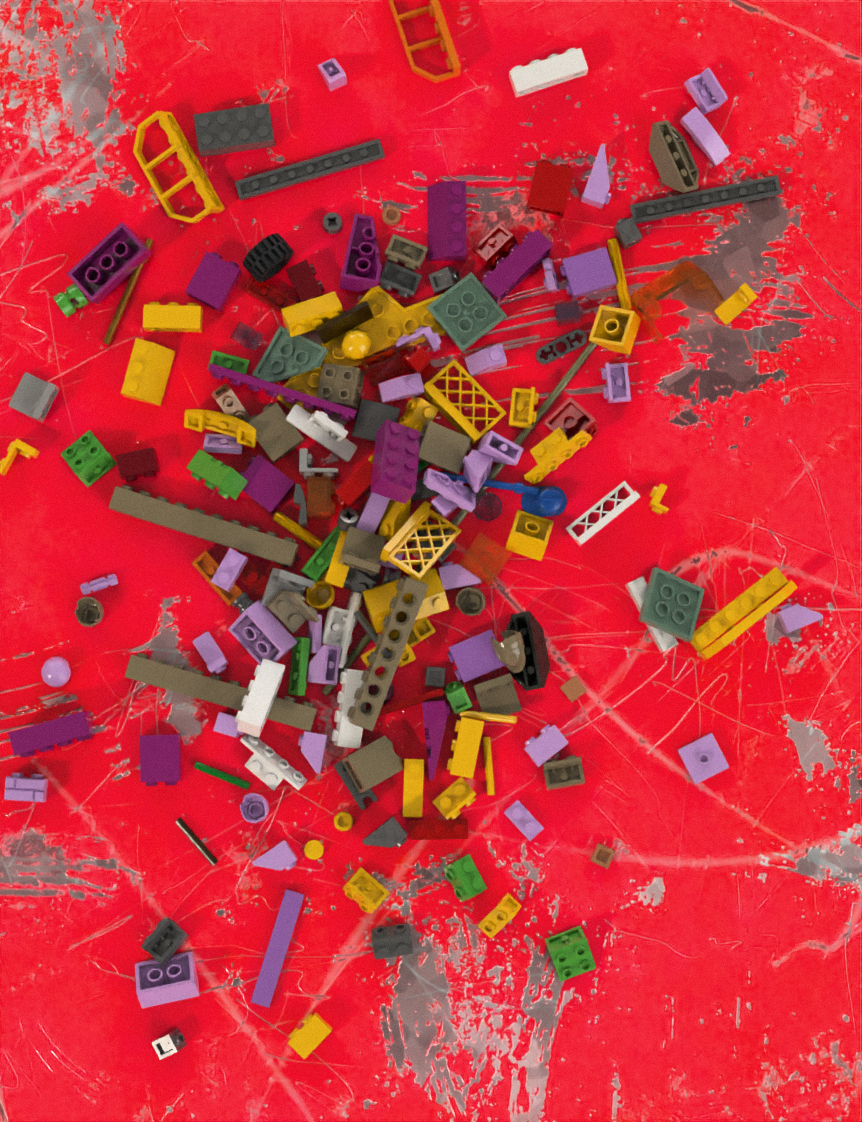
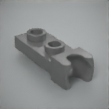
(359, 798)

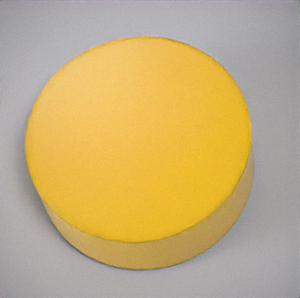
(343, 821)
(314, 849)

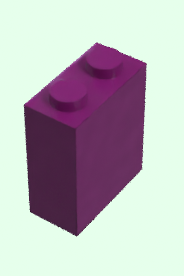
(213, 281)
(266, 483)
(160, 759)

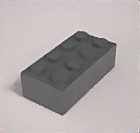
(234, 130)

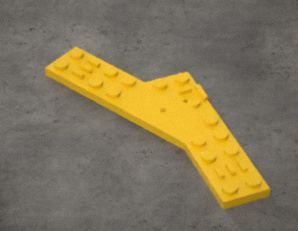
(384, 330)

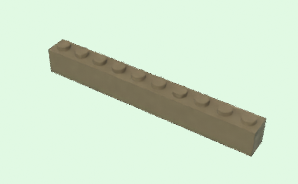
(203, 526)
(215, 690)

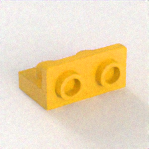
(454, 798)
(365, 891)

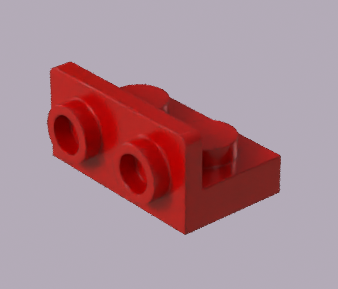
(495, 245)

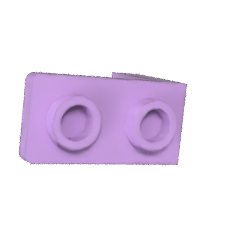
(432, 339)
(210, 653)

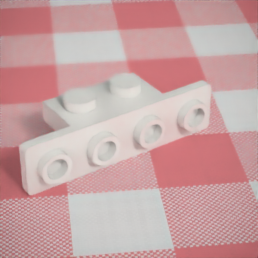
(323, 430)
(340, 625)
(269, 765)

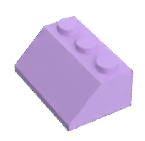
(262, 634)
(168, 982)

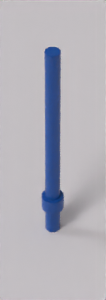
(518, 488)

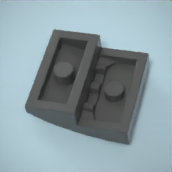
(371, 417)
(300, 501)

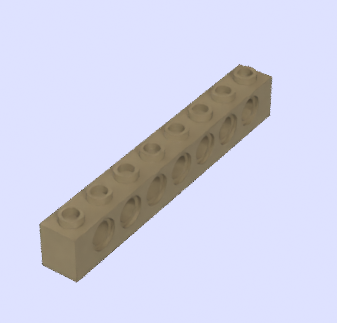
(368, 718)

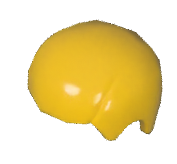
(356, 344)
(320, 596)

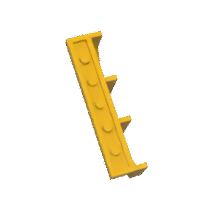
(187, 157)
(738, 609)

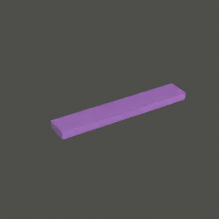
(277, 948)

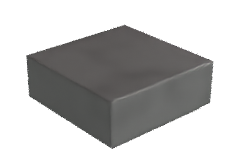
(435, 676)

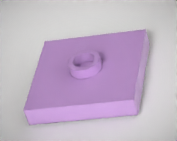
(703, 758)

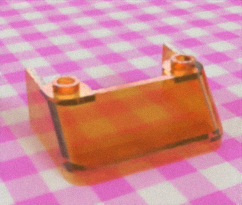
(645, 299)

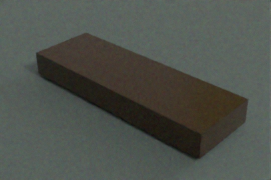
(344, 322)

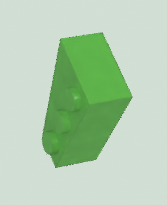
(216, 475)

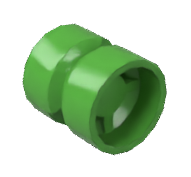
(63, 300)

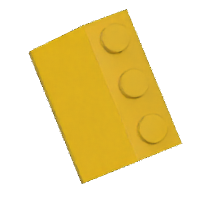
(148, 372)

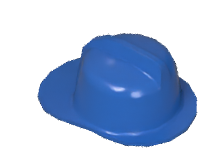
(548, 501)

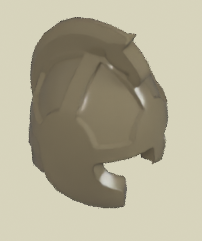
(510, 650)

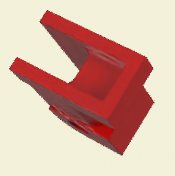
(420, 363)

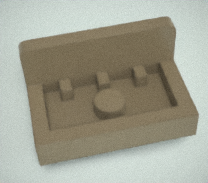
(406, 252)
(563, 772)

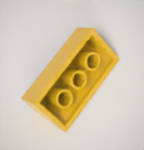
(379, 597)

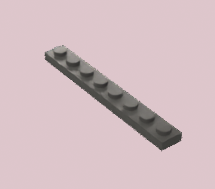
(309, 169)
(705, 199)

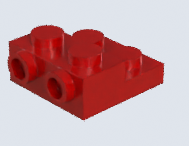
(572, 419)

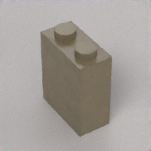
(275, 433)
(443, 447)
(373, 764)

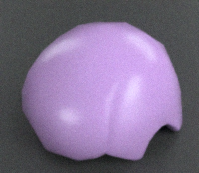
(56, 671)
(254, 808)

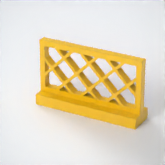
(449, 409)
(405, 535)

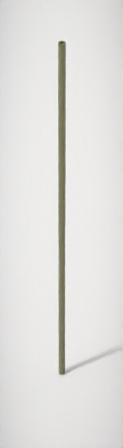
(494, 472)

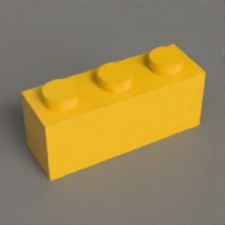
(311, 313)
(172, 317)
(465, 747)

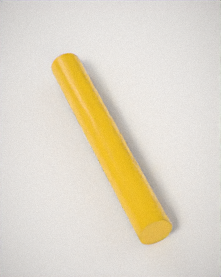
(489, 716)
(488, 766)

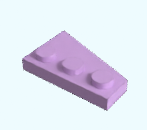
(450, 490)

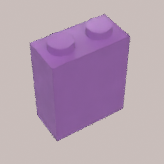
(588, 273)
(474, 657)

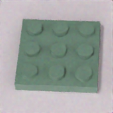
(466, 312)
(671, 604)

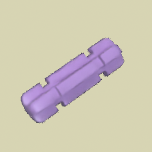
(99, 584)

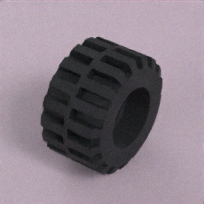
(268, 257)

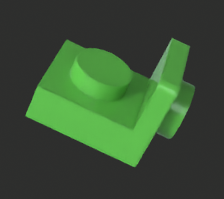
(457, 696)

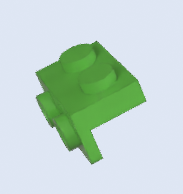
(465, 878)

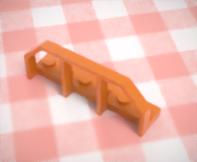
(444, 40)

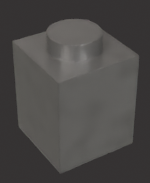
(627, 232)

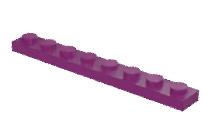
(273, 390)

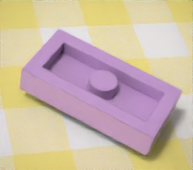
(221, 444)
(523, 820)

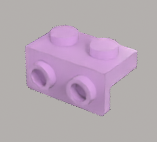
(706, 91)
(617, 382)

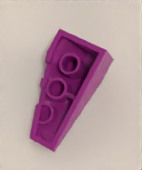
(362, 260)

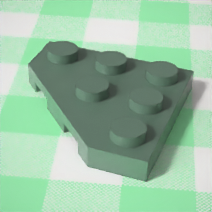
(288, 357)

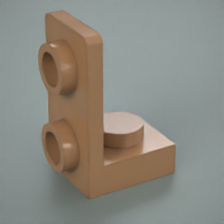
(230, 403)

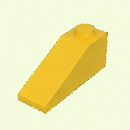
(394, 518)
(413, 787)

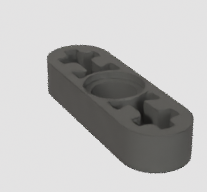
(576, 345)

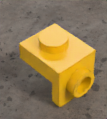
(657, 494)

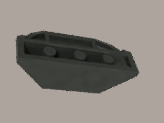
(536, 655)

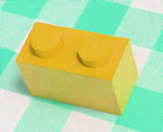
(309, 1035)

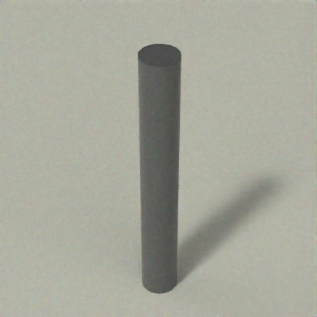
(369, 629)

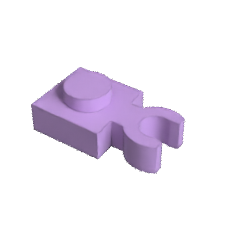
(550, 280)

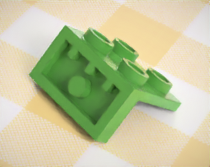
(88, 458)
(570, 953)

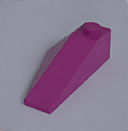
(435, 720)

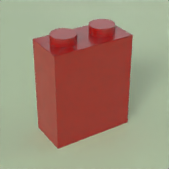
(550, 188)
(355, 487)

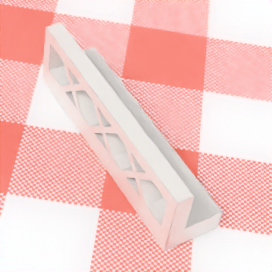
(634, 496)
(637, 591)

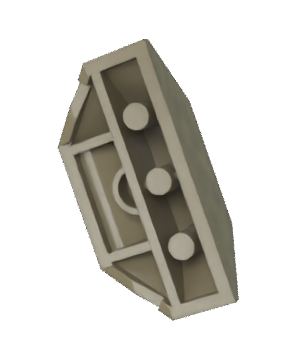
(673, 157)

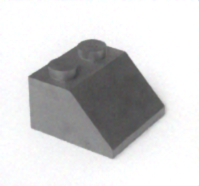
(387, 835)

